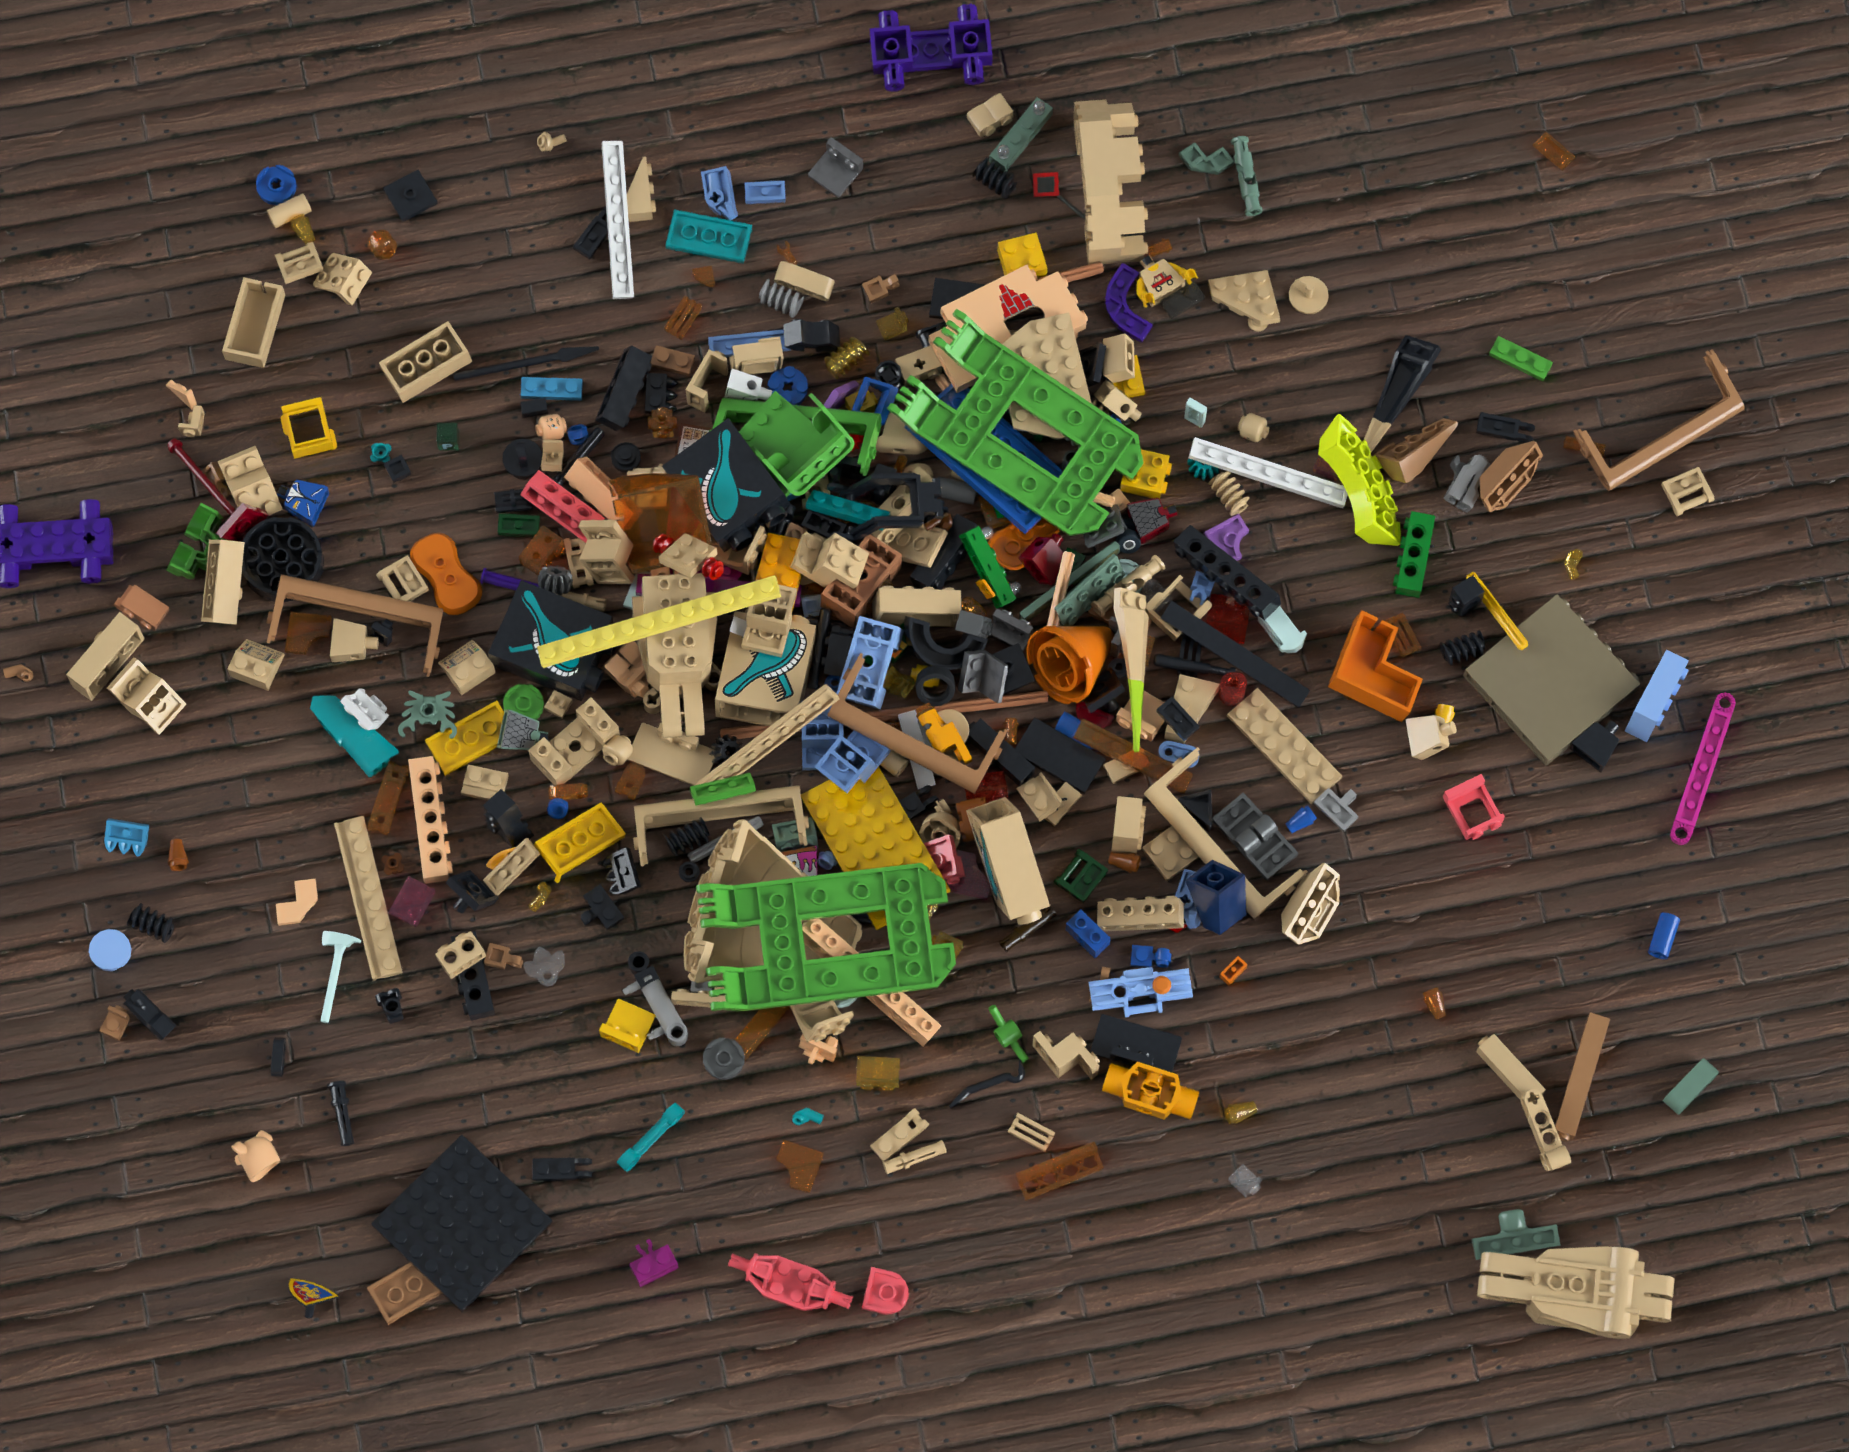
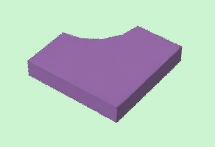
(838, 395)
(1229, 535)

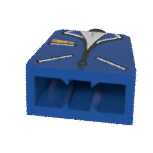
(304, 500)

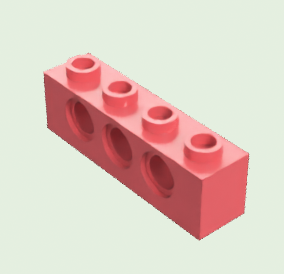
(558, 503)

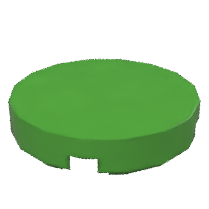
(524, 700)

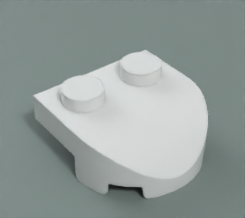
(368, 710)

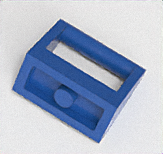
(887, 396)

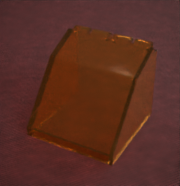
(658, 506)

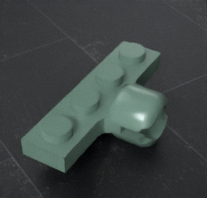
(1516, 1236)

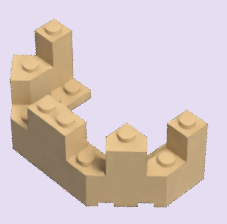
(1104, 167)

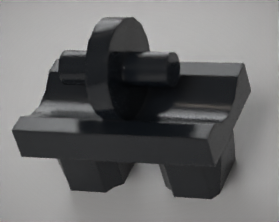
(511, 501)

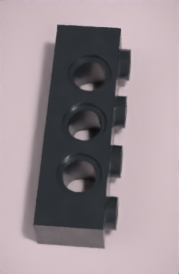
(483, 1006)

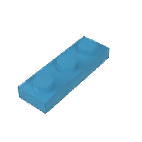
(551, 388)

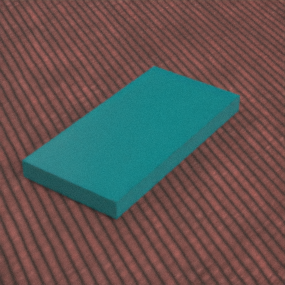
(708, 236)

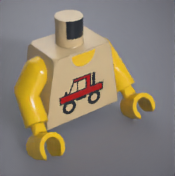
(1161, 280)

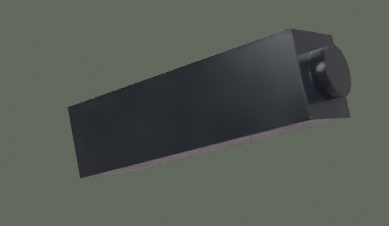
(1009, 760)

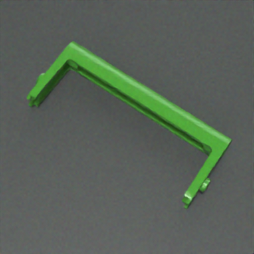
(852, 421)

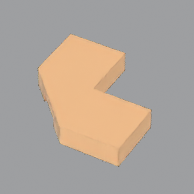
(305, 899)

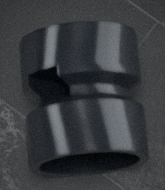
(889, 373)

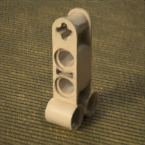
(1552, 1155)

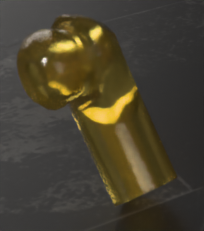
(1571, 562)

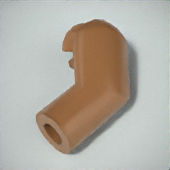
(20, 671)

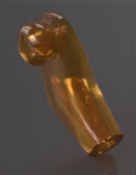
(972, 606)

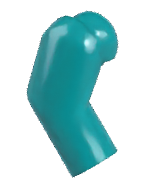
(805, 1115)

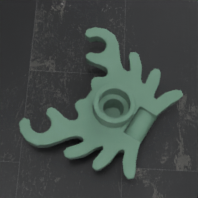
(428, 711)

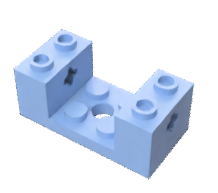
(874, 640)

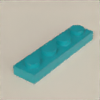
(842, 508)

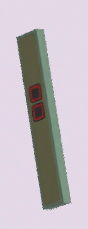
(1079, 574)

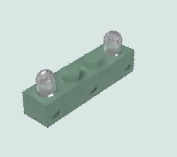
(1021, 134)

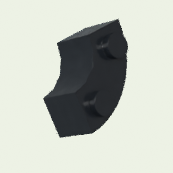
(805, 334)

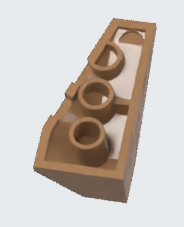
(1411, 456)

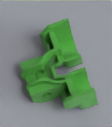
(203, 528)

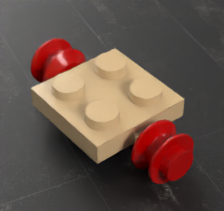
(688, 556)

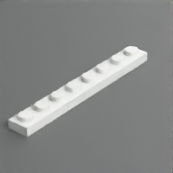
(617, 220)
(1268, 472)

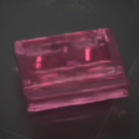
(412, 901)

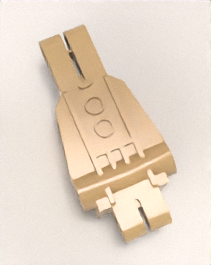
(680, 658)
(1580, 1288)

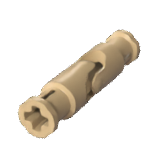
(1140, 574)

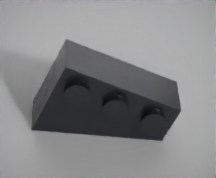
(504, 818)

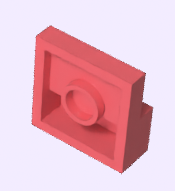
(946, 858)

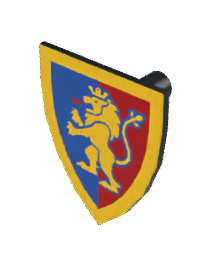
(309, 1294)

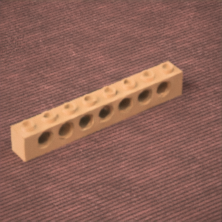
(895, 1005)

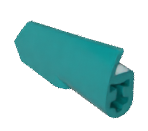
(365, 746)

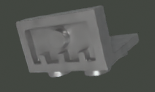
(836, 168)
(983, 674)

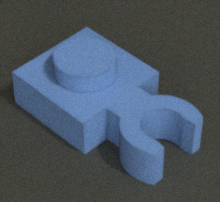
(1201, 587)

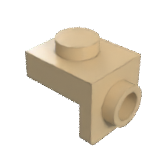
(552, 455)

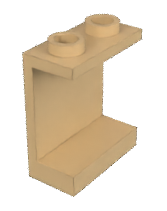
(695, 395)

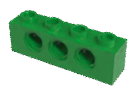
(1424, 525)

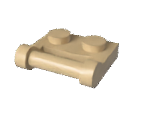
(301, 266)
(1684, 485)
(408, 578)

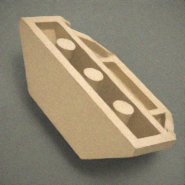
(1311, 905)

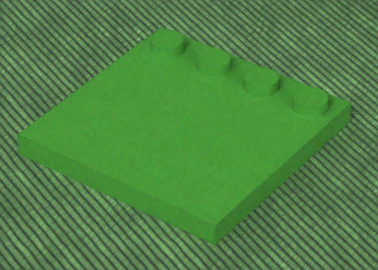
(777, 428)

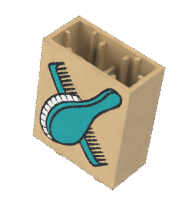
(764, 686)
(1008, 860)

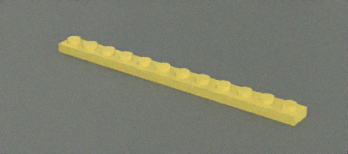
(659, 621)

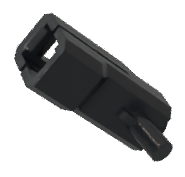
(148, 1014)

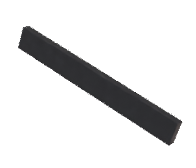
(1235, 654)

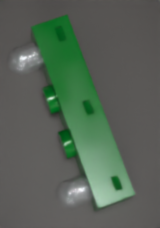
(985, 562)

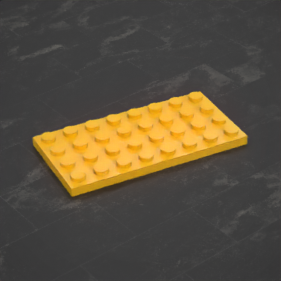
(867, 828)

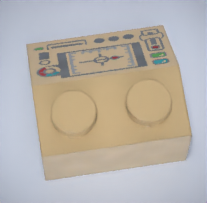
(255, 664)
(467, 667)

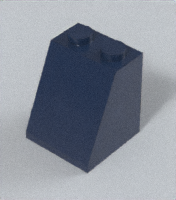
(1218, 896)

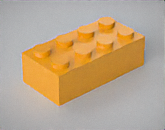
(777, 559)

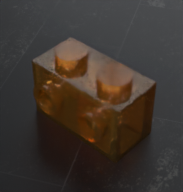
(541, 550)

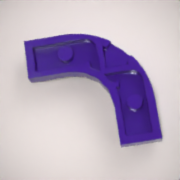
(1117, 307)

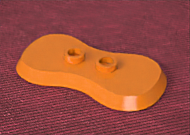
(1011, 542)
(438, 561)

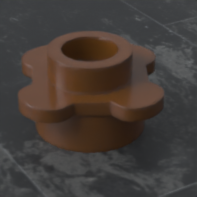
(389, 869)

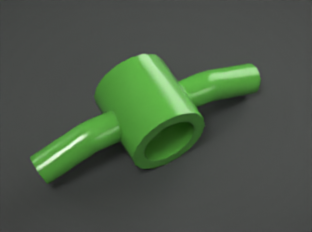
(1007, 1033)

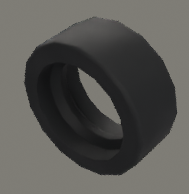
(935, 672)

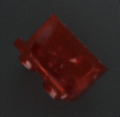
(991, 787)

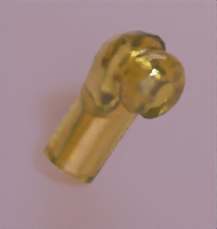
(541, 898)

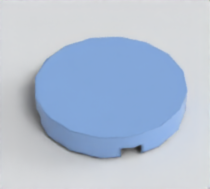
(110, 950)

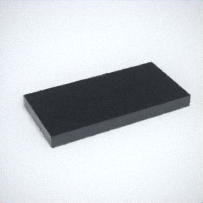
(1060, 755)

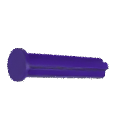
(501, 580)

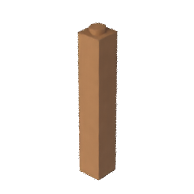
(1581, 1076)

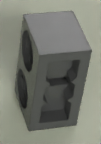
(974, 624)

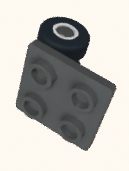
(1115, 526)

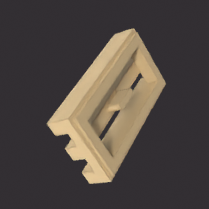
(1035, 1125)

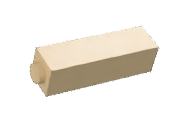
(1507, 1066)

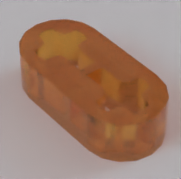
(568, 791)

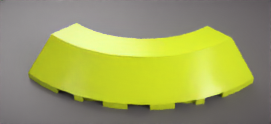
(1363, 482)

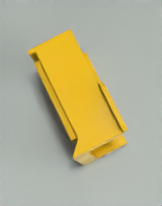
(313, 446)

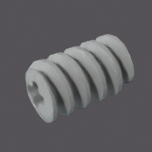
(780, 298)

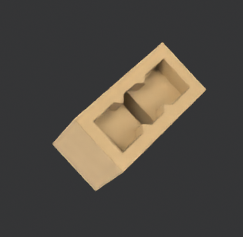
(463, 958)

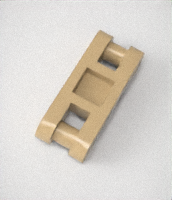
(575, 564)

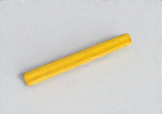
(1501, 616)

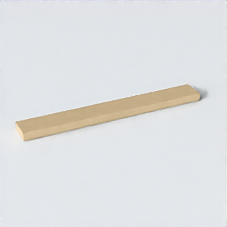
(774, 735)

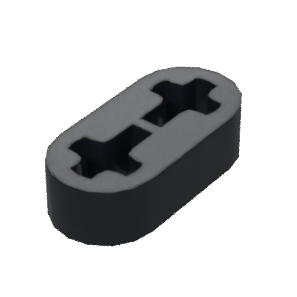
(278, 1057)

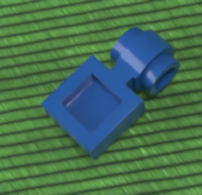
(1143, 957)

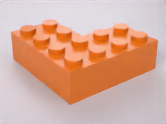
(1366, 674)

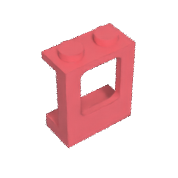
(1468, 792)

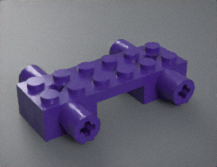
(899, 50)
(55, 543)

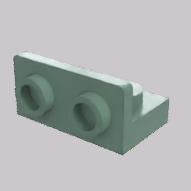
(787, 836)

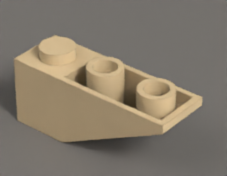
(638, 196)

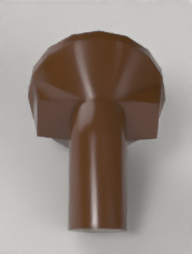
(944, 523)

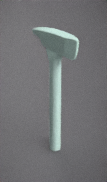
(340, 942)

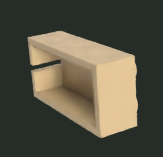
(253, 323)
(934, 606)

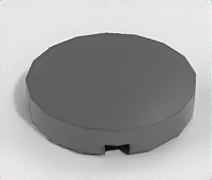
(723, 1058)

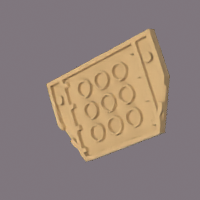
(1054, 350)

